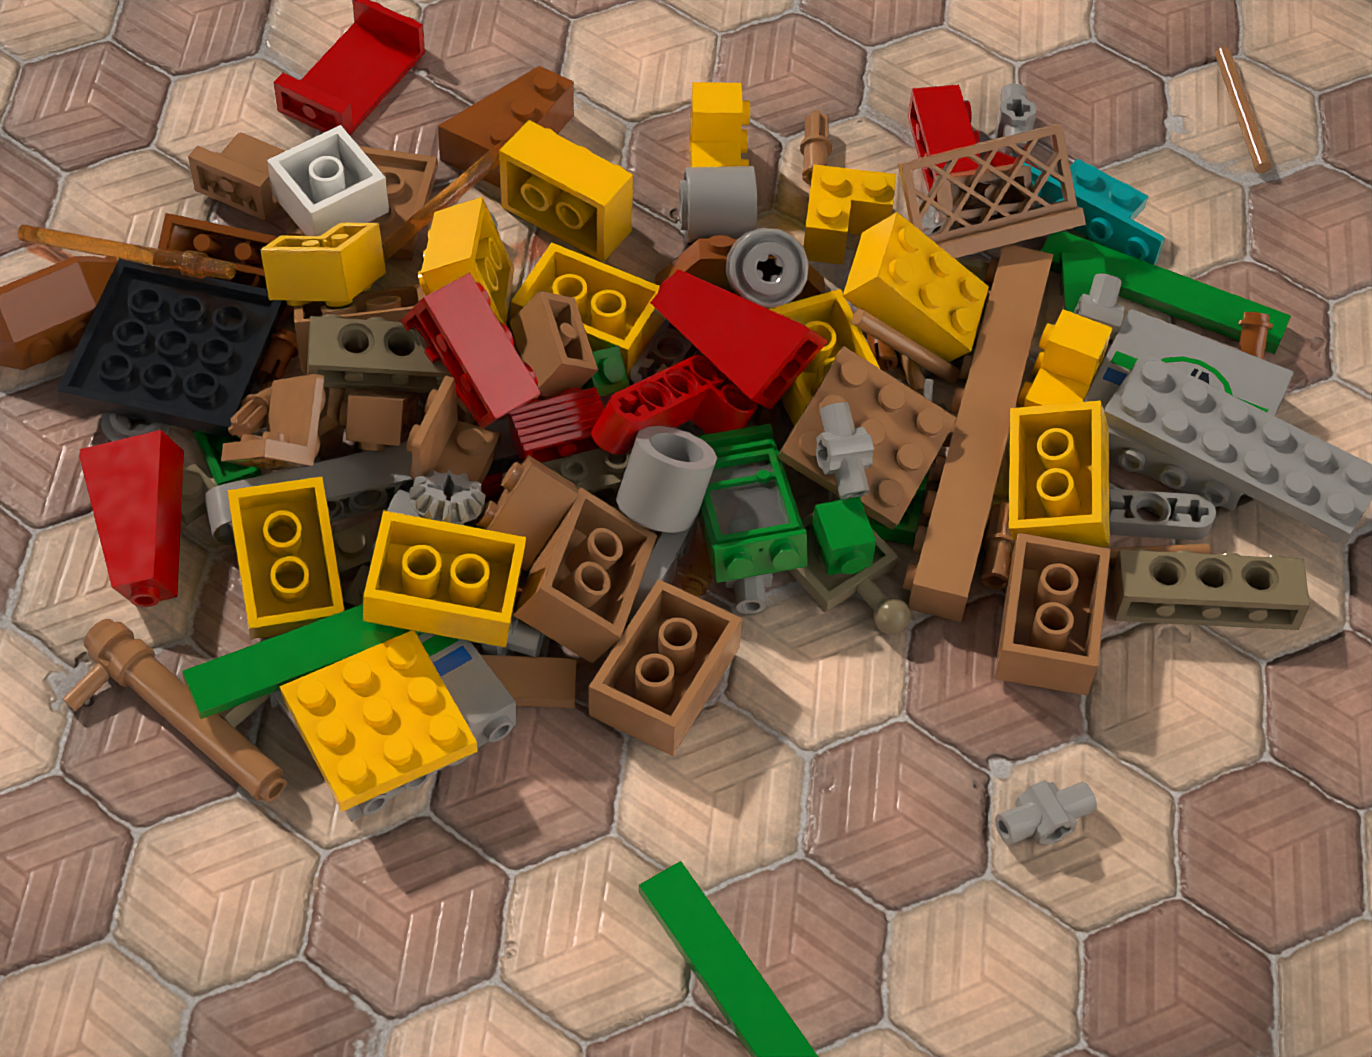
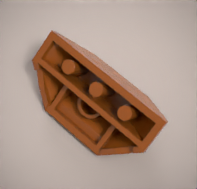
(223, 244)
(708, 262)
(50, 309)

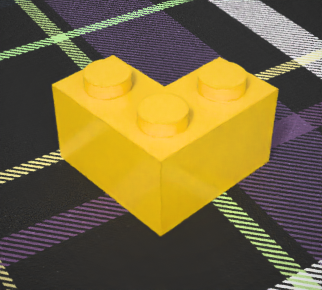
(716, 125)
(844, 204)
(324, 266)
(1069, 362)

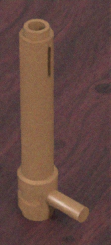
(134, 665)

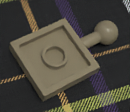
(890, 614)

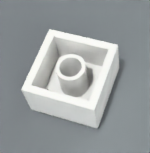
(328, 183)

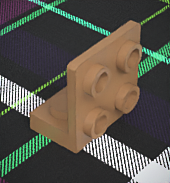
(237, 174)
(291, 428)
(448, 443)

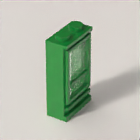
(749, 508)

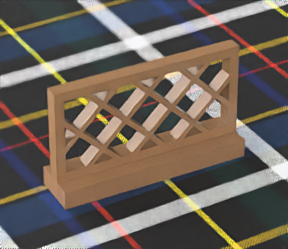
(1008, 227)

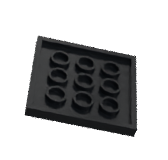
(171, 348)

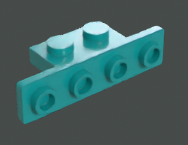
(1107, 209)

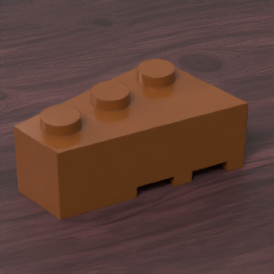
(535, 96)

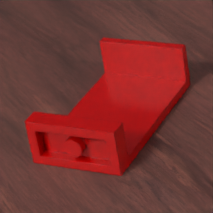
(354, 71)

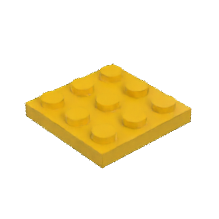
(378, 720)

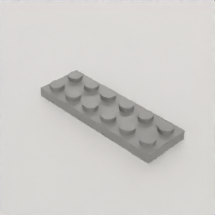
(1242, 447)

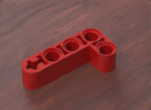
(670, 398)

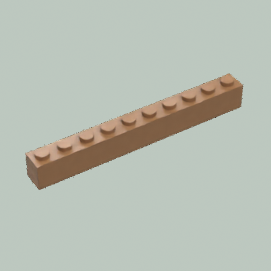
(978, 436)

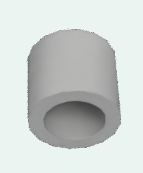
(717, 202)
(756, 247)
(666, 479)

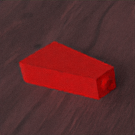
(742, 339)
(138, 513)

